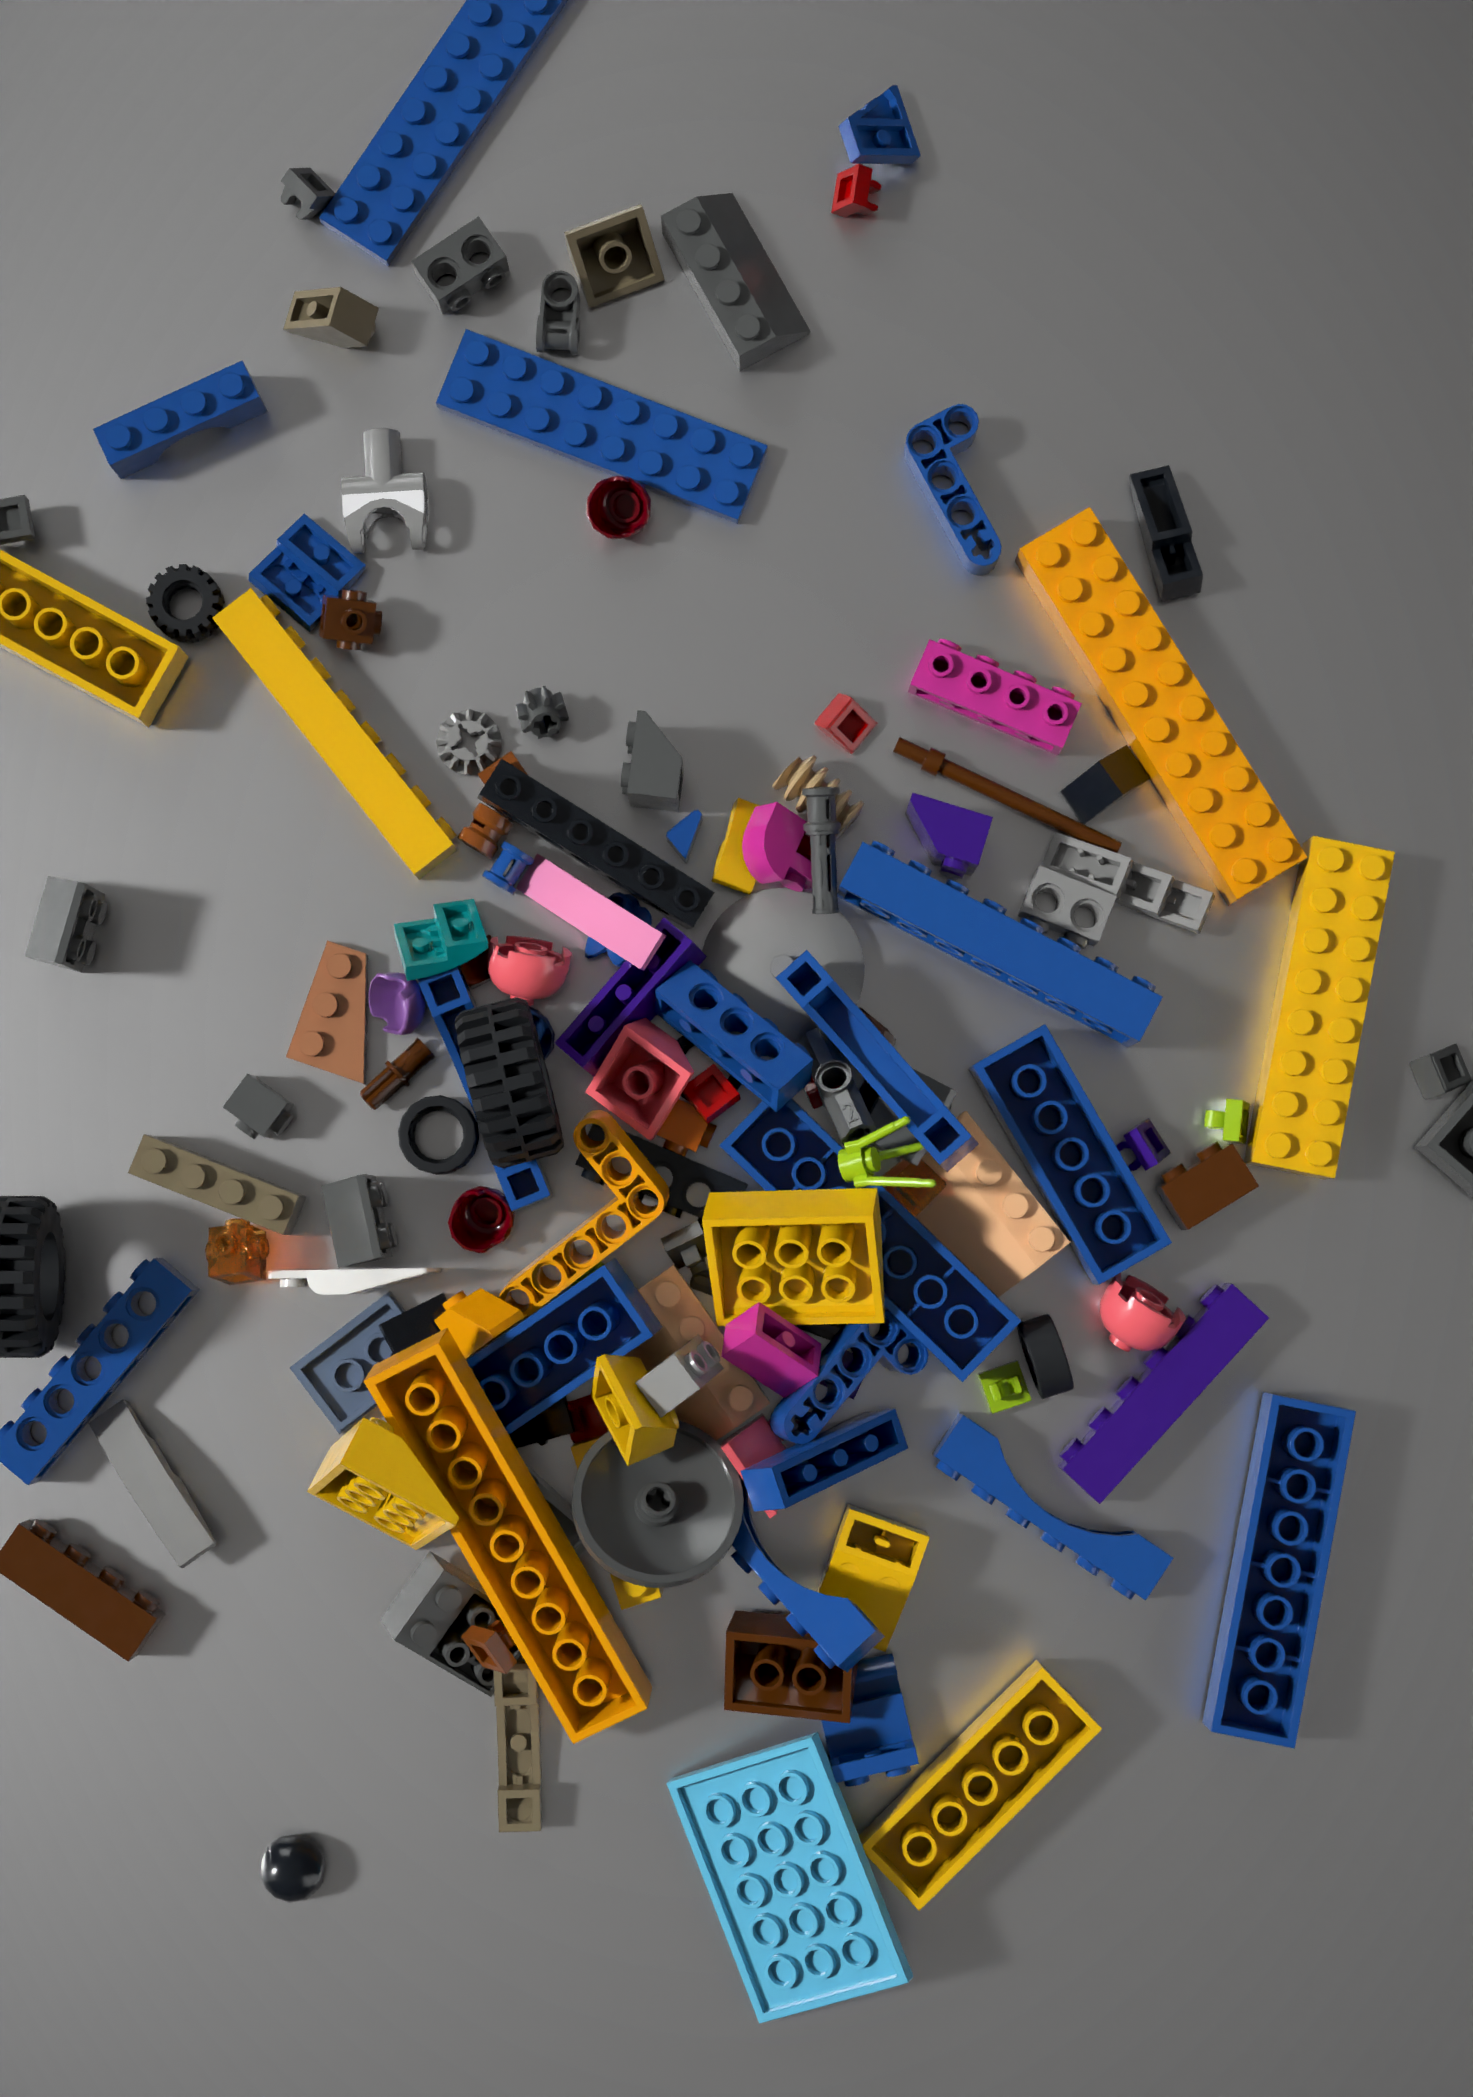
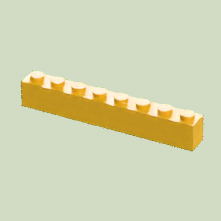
(335, 733)

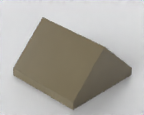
(614, 256)

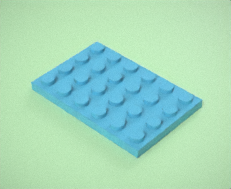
(789, 1879)

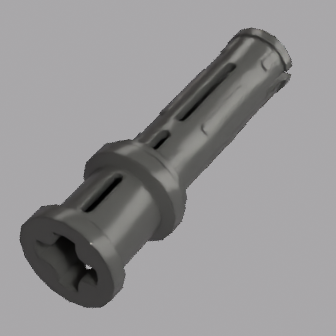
(822, 827)

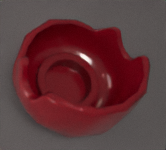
(618, 507)
(481, 1219)

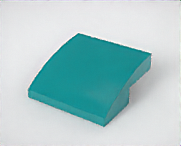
(441, 942)

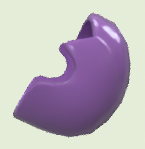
(397, 1002)

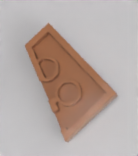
(334, 1015)

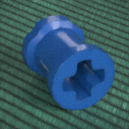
(520, 862)

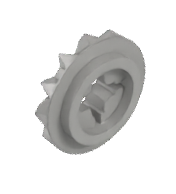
(461, 759)

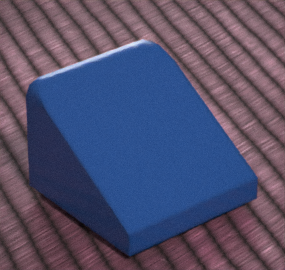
(684, 834)

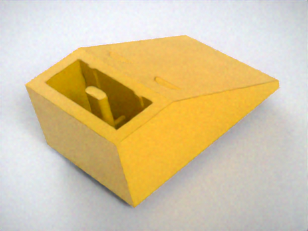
(874, 1566)

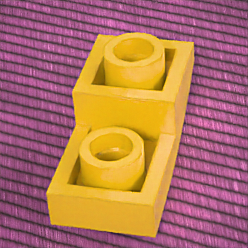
(730, 864)

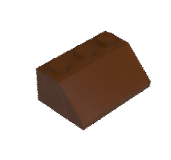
(779, 1673)

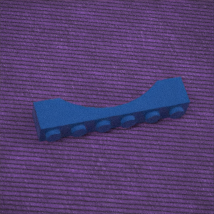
(447, 997)
(877, 1061)
(1122, 1555)
(833, 1622)

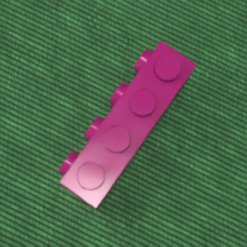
(995, 696)

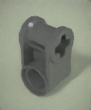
(559, 321)

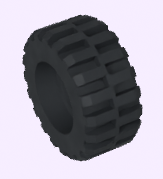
(509, 1082)
(30, 1276)

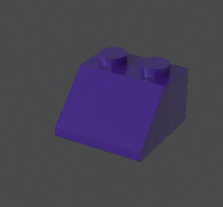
(949, 834)

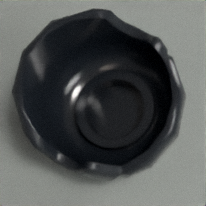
(292, 1868)

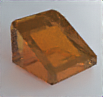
(913, 1198)

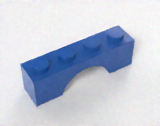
(145, 433)

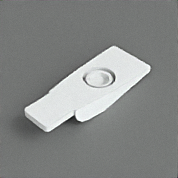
(349, 1280)

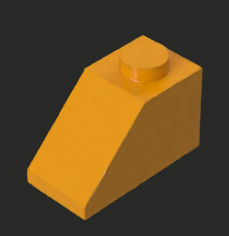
(477, 1319)

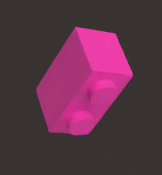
(771, 1350)

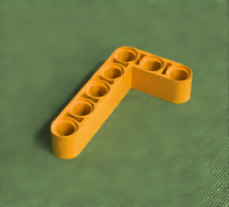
(595, 1229)

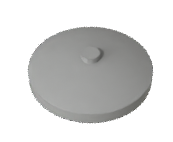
(768, 933)

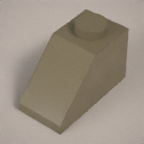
(332, 317)

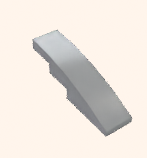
(1133, 884)
(153, 1484)

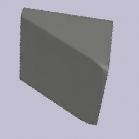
(1440, 1072)

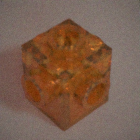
(237, 1252)

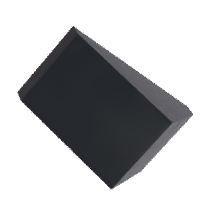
(1104, 784)

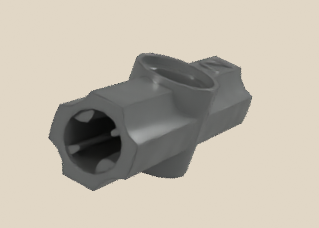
(842, 1103)

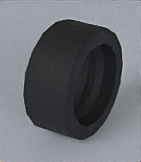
(414, 1115)
(1045, 1356)

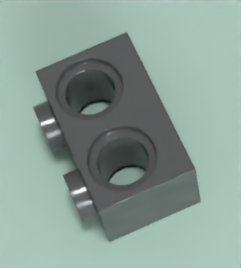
(453, 258)

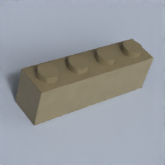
(217, 1184)

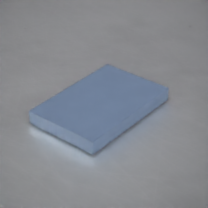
(339, 1365)

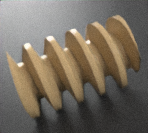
(800, 775)

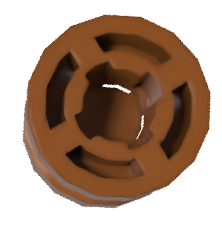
(485, 830)

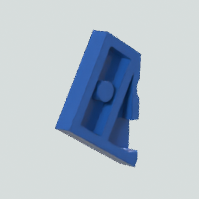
(880, 132)

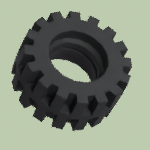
(167, 586)

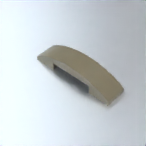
(518, 1750)

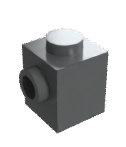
(259, 1108)

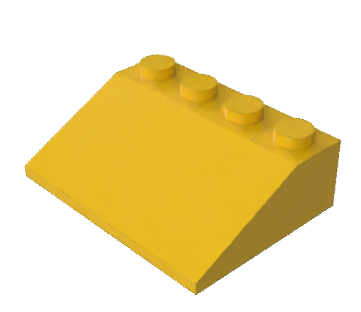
(797, 1253)
(383, 1484)

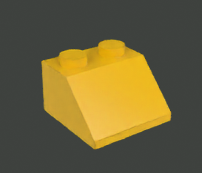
(627, 1412)

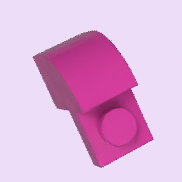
(771, 847)

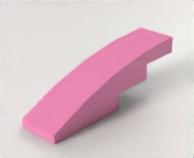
(591, 912)

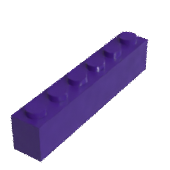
(1162, 1391)

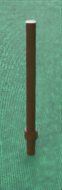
(934, 762)

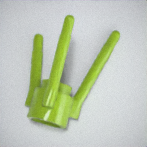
(860, 1162)

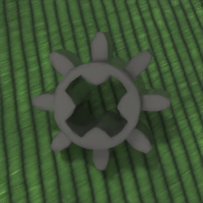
(542, 712)

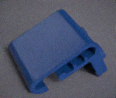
(879, 1728)

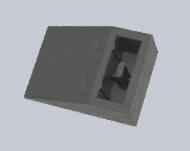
(436, 1612)

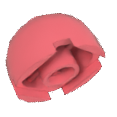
(527, 967)
(1138, 1315)

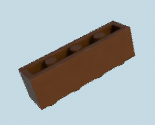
(79, 1589)

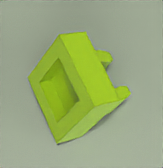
(1232, 1121)
(1004, 1386)

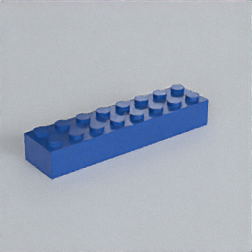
(998, 944)
(921, 1276)
(1278, 1570)

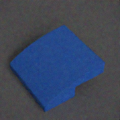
(305, 568)

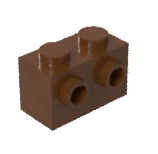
(1205, 1186)

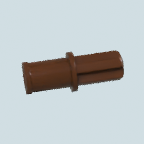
(396, 1074)

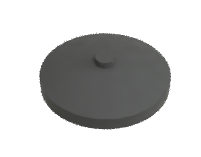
(662, 1515)

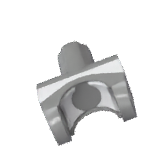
(384, 492)

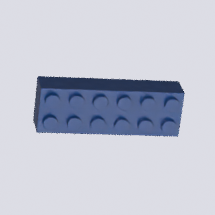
(1070, 1155)
(560, 1344)

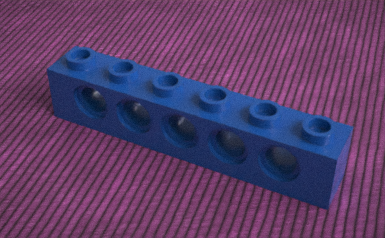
(172, 1294)

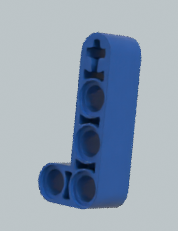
(960, 495)
(842, 1381)

